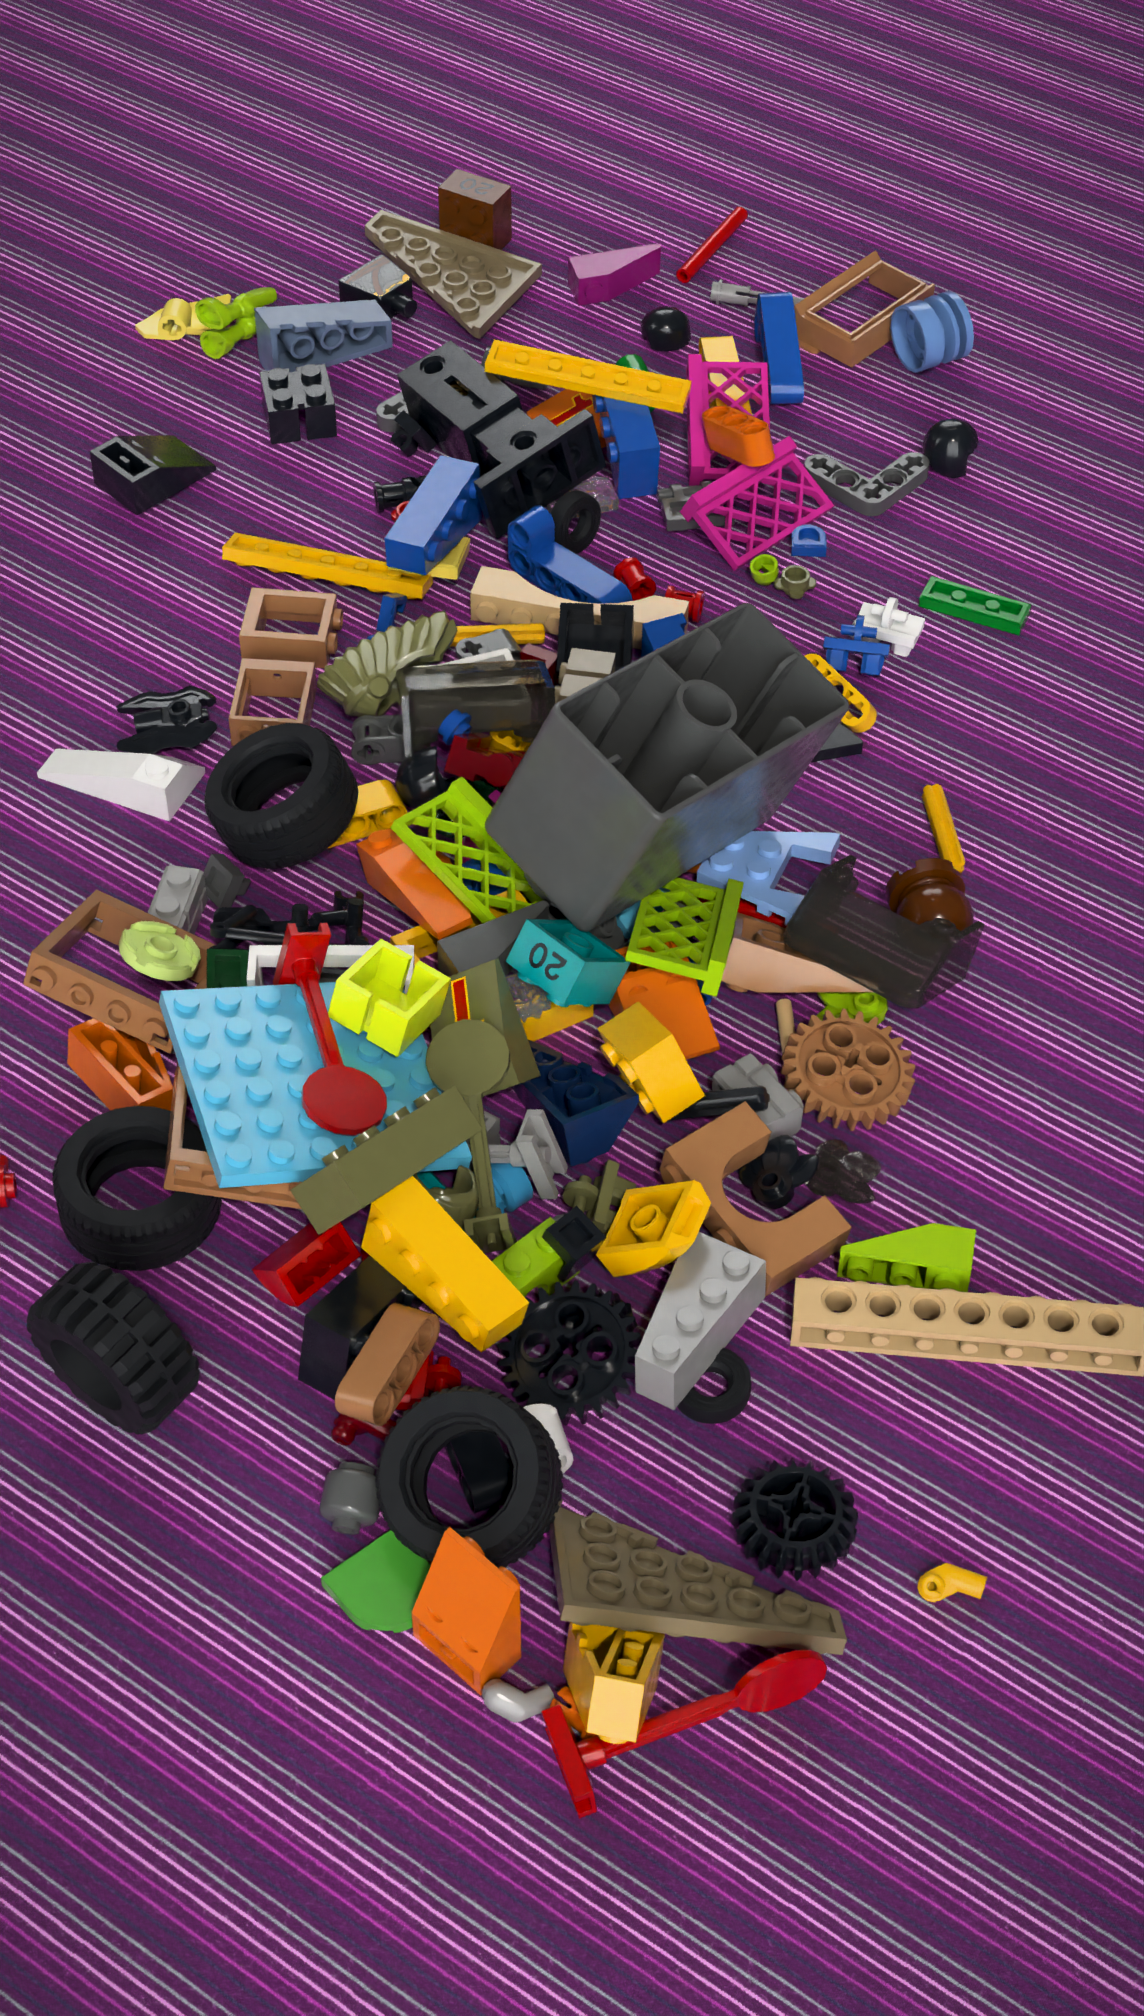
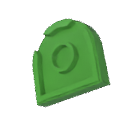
(379, 1584)

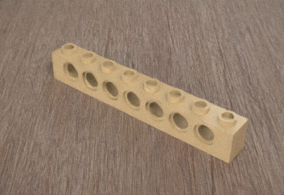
(951, 1338)

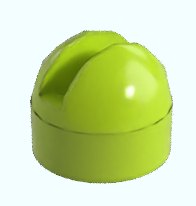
(768, 565)

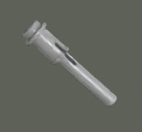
(734, 294)

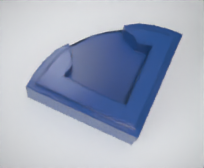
(390, 606)

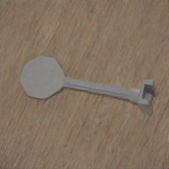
(536, 1150)

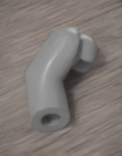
(513, 1703)

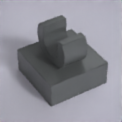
(224, 881)

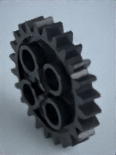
(596, 1379)

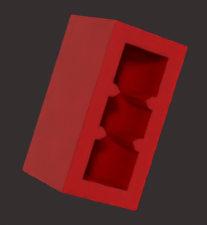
(306, 1263)

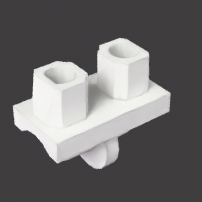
(893, 625)

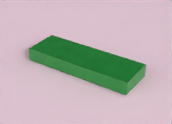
(975, 605)

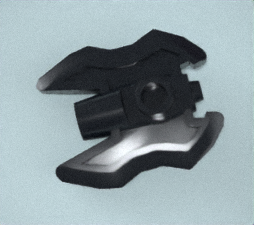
(168, 720)

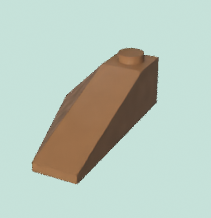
(766, 964)

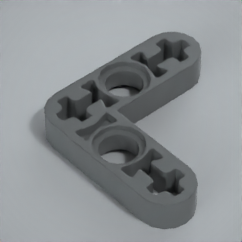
(864, 492)

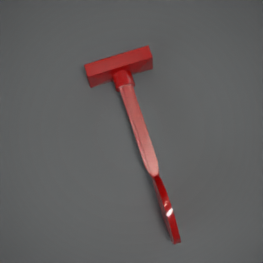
(335, 1095)
(761, 1689)

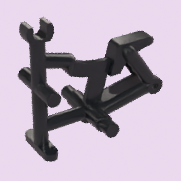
(253, 923)

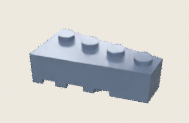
(320, 333)

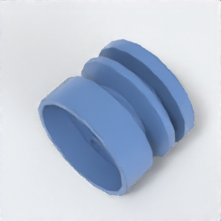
(932, 331)

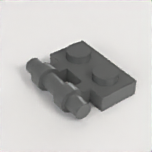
(673, 500)

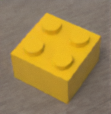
(650, 1062)

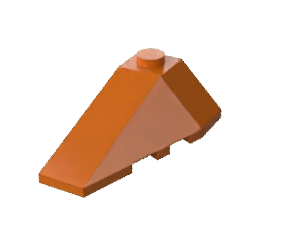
(411, 885)

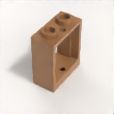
(290, 606)
(258, 679)

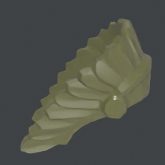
(366, 674)

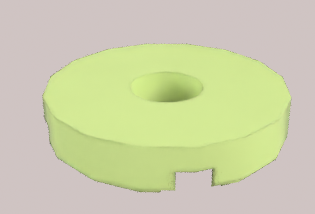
(158, 951)

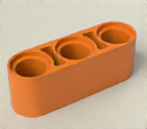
(738, 435)

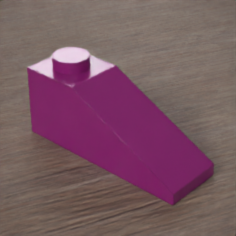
(611, 273)

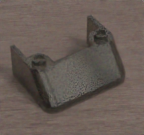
(495, 694)
(877, 945)

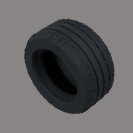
(300, 824)
(128, 1237)
(427, 1430)

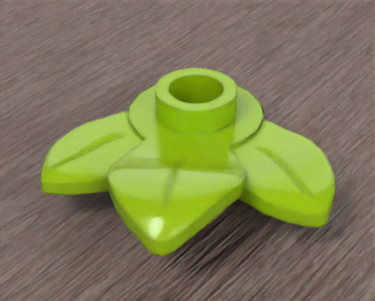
(869, 1003)

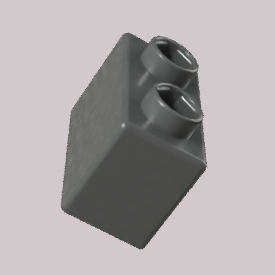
(663, 765)

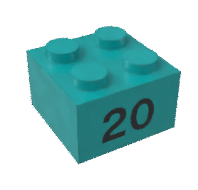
(567, 963)

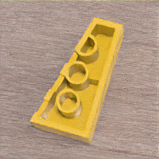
(442, 1265)

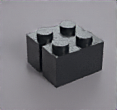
(289, 392)
(579, 631)

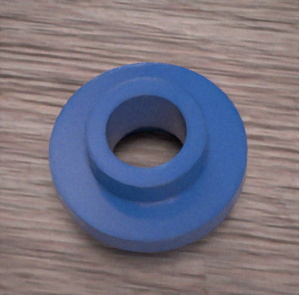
(455, 724)

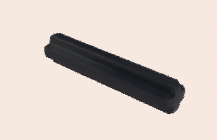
(721, 1101)

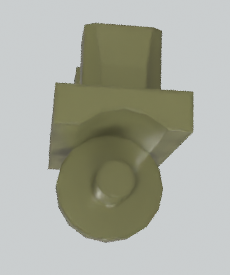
(598, 1196)

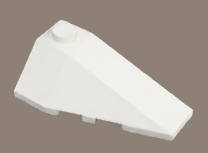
(133, 780)

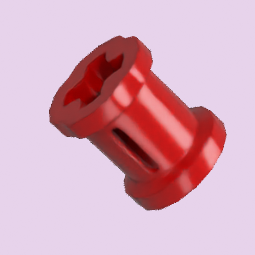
(632, 574)
(696, 601)

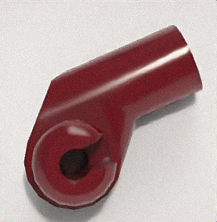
(347, 1428)

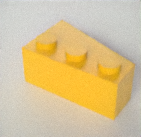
(612, 1678)

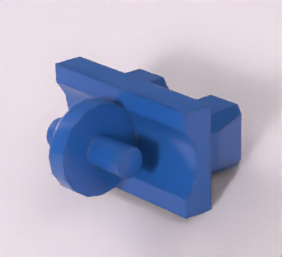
(873, 653)

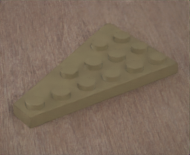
(460, 274)
(627, 1582)

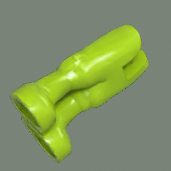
(217, 316)

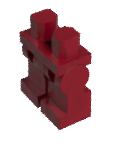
(477, 760)

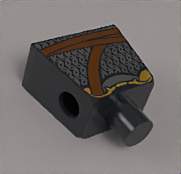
(381, 282)

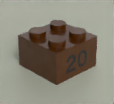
(476, 209)

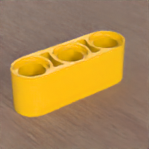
(375, 811)

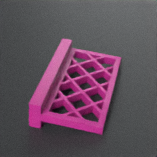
(699, 400)
(736, 485)

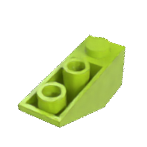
(917, 1257)

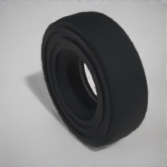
(587, 524)
(729, 1404)

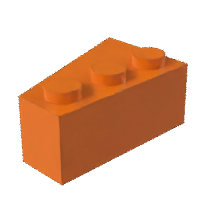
(118, 1066)

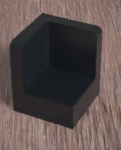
(574, 1240)

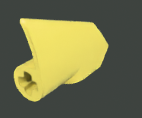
(175, 320)

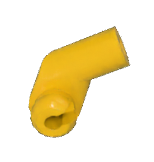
(948, 1580)

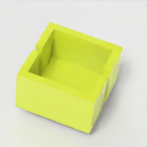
(373, 1000)

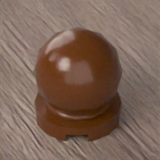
(930, 892)

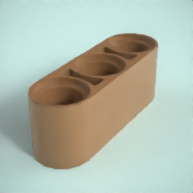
(387, 1364)

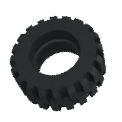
(113, 1347)

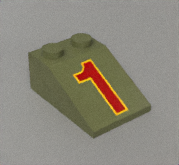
(485, 996)

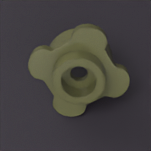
(795, 581)

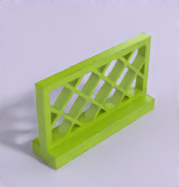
(469, 814)
(713, 933)

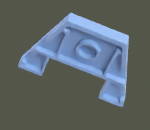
(760, 862)

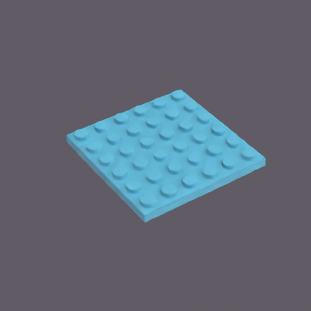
(245, 1075)

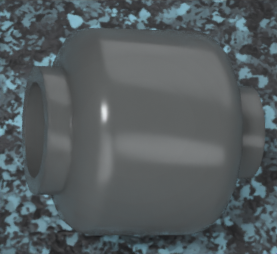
(350, 1498)

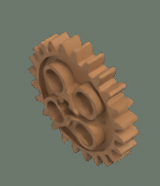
(848, 1069)

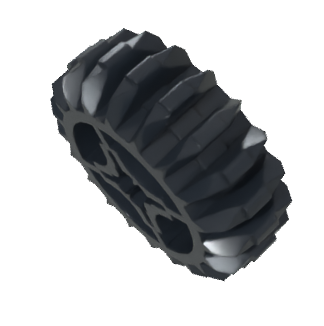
(816, 1535)

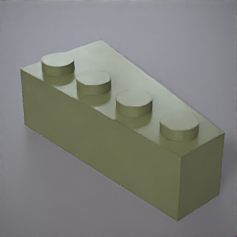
(385, 1157)

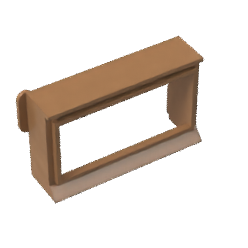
(852, 347)

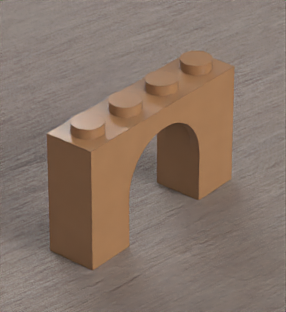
(785, 1245)

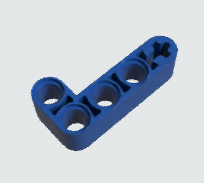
(779, 341)
(554, 567)

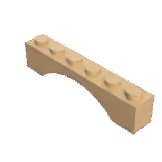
(507, 598)

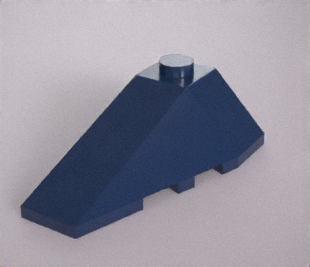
(579, 1104)

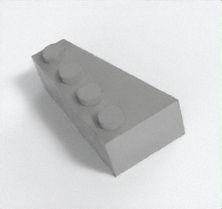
(697, 1316)

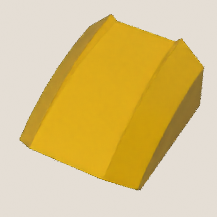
(653, 1227)

